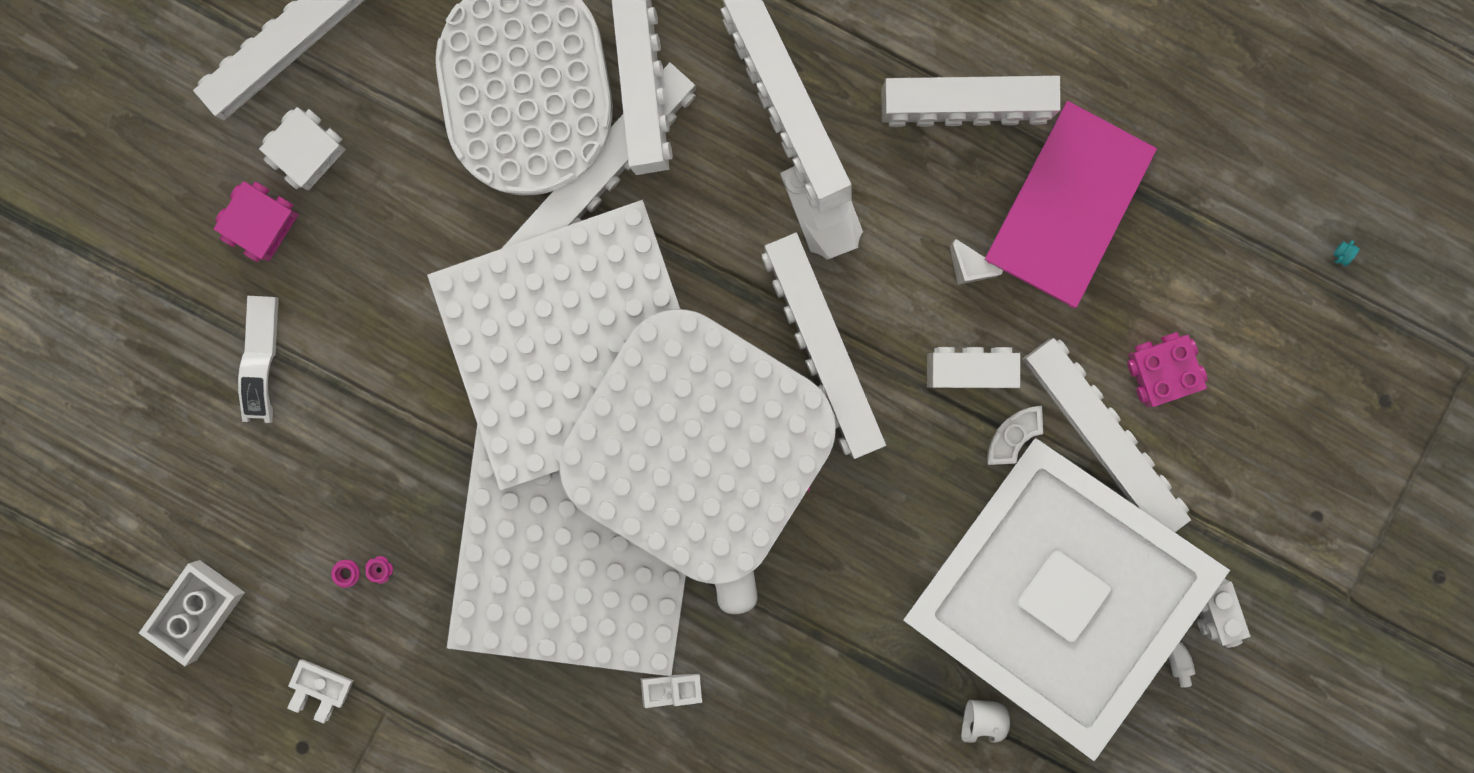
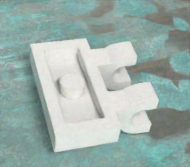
(321, 684)

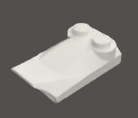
(828, 232)

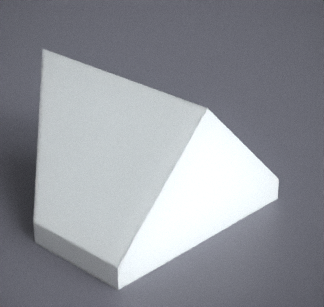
(971, 265)

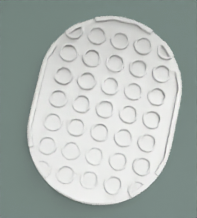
(524, 91)

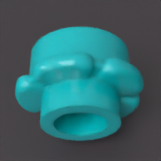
(1345, 253)

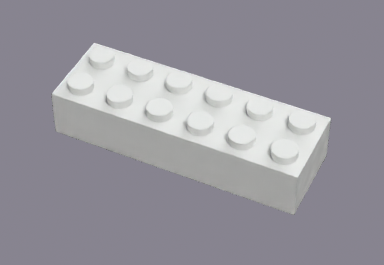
(970, 99)

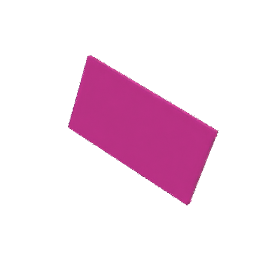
(1070, 204)

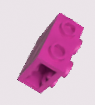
(255, 221)
(1166, 369)

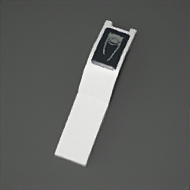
(257, 358)

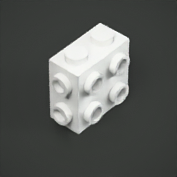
(301, 148)
(1223, 618)

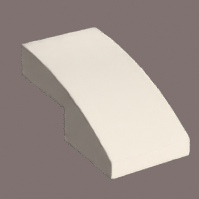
(670, 690)

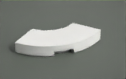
(1013, 434)

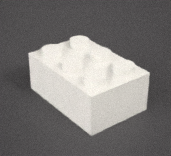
(973, 368)
(191, 612)

